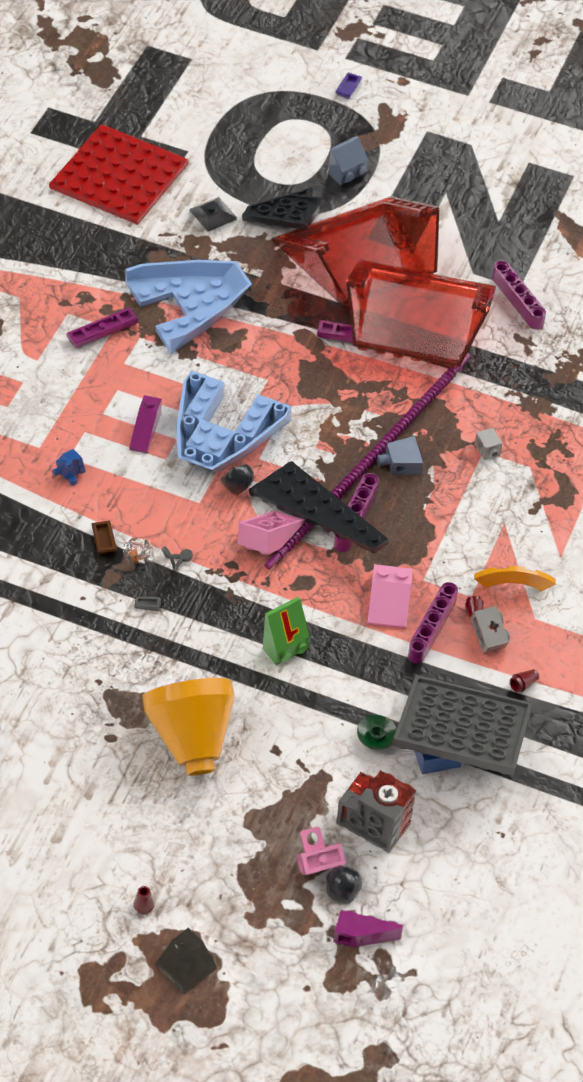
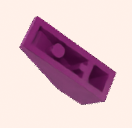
(146, 424)

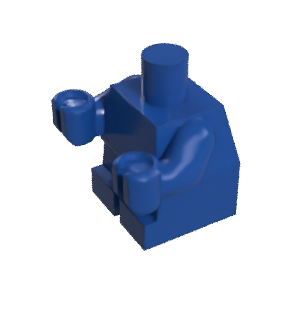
(69, 465)

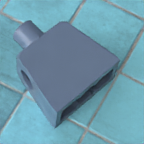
(402, 457)

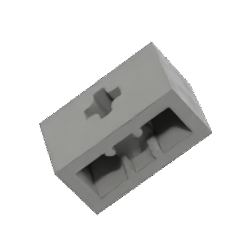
(489, 639)

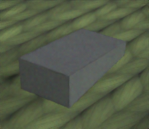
(148, 603)

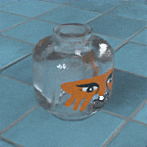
(138, 550)

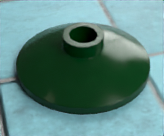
(379, 726)

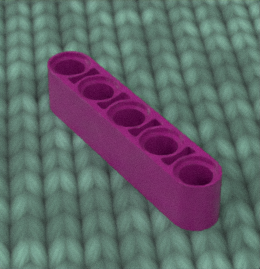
(519, 295)
(360, 504)
(432, 622)

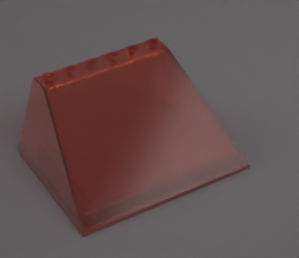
(381, 232)
(415, 312)

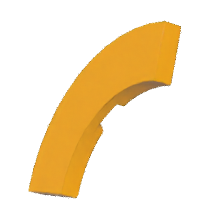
(515, 574)

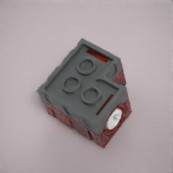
(377, 809)

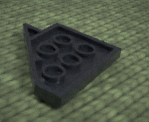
(290, 210)

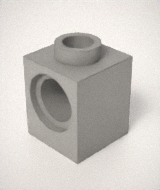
(488, 443)

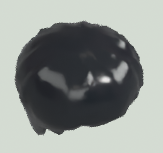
(238, 479)
(343, 884)

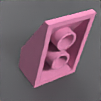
(268, 531)
(390, 596)

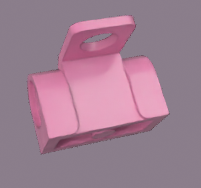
(317, 856)

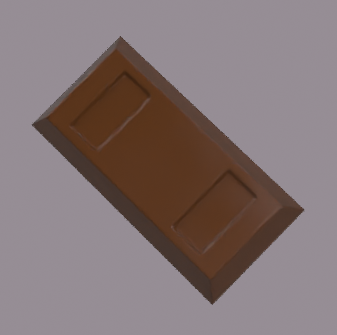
(104, 537)

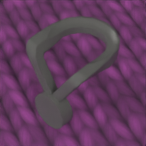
(185, 555)

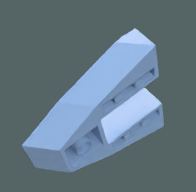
(215, 445)

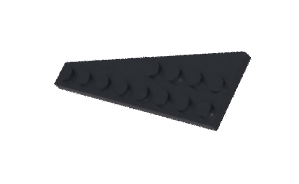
(307, 499)

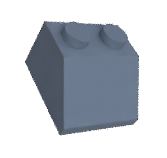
(348, 161)

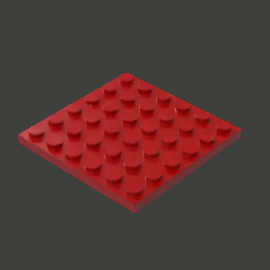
(119, 174)

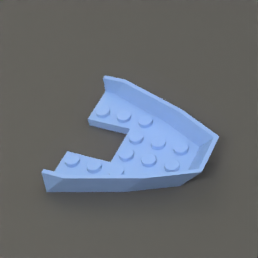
(199, 287)

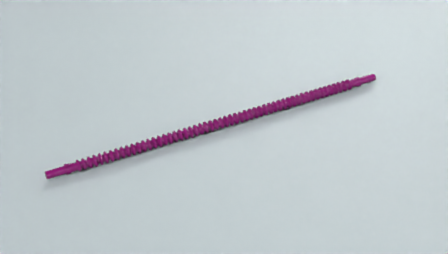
(371, 457)

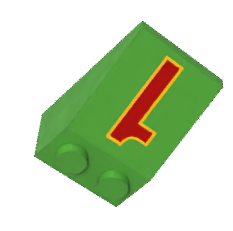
(285, 632)

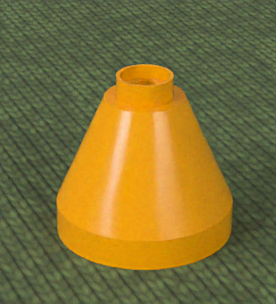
(192, 720)

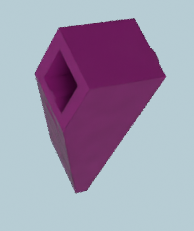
(363, 930)

